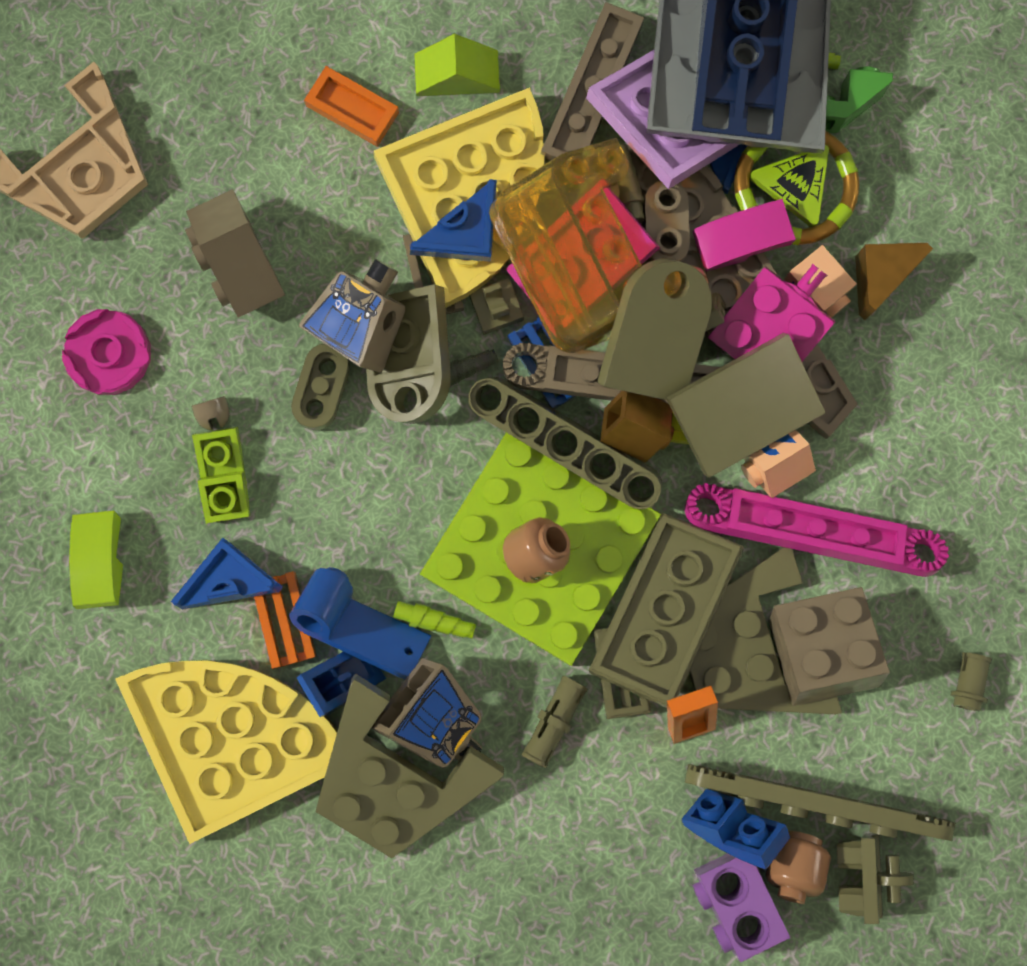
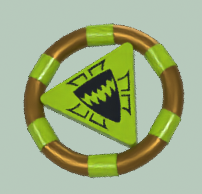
(801, 185)

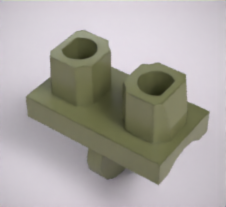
(867, 899)

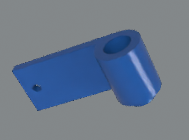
(333, 617)

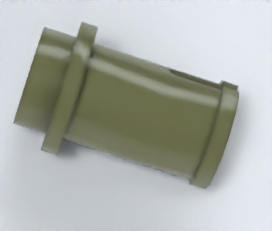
(972, 682)

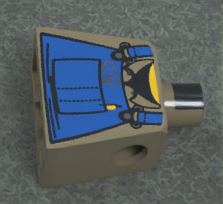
(358, 316)
(431, 715)

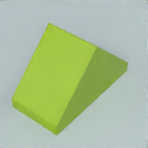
(456, 68)

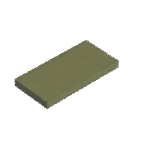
(666, 610)

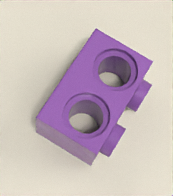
(747, 899)

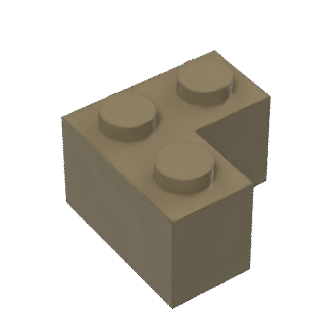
(228, 245)

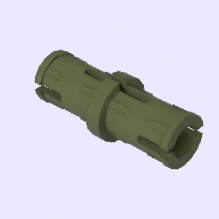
(554, 721)

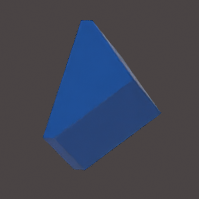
(330, 681)

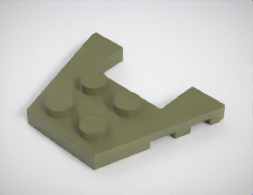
(738, 648)
(383, 794)

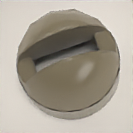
(210, 409)

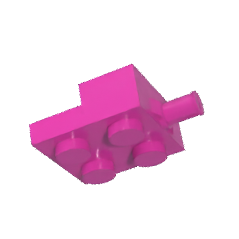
(774, 308)

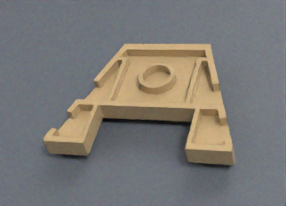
(85, 174)

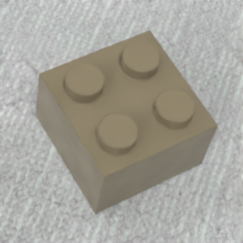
(828, 646)

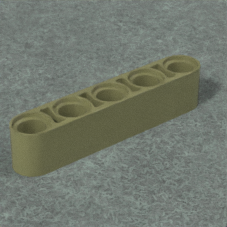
(543, 441)

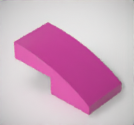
(743, 234)

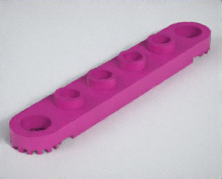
(816, 530)

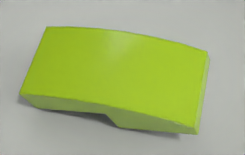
(221, 475)
(93, 560)

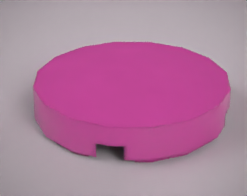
(109, 365)

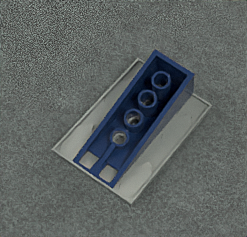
(742, 72)

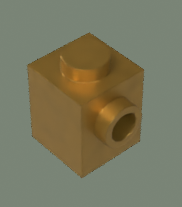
(637, 425)

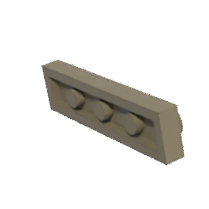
(604, 55)

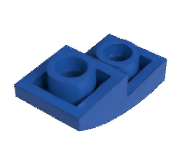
(728, 826)

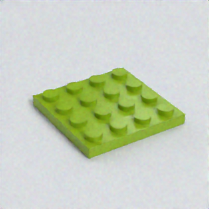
(511, 491)

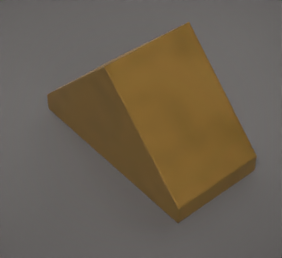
(882, 269)

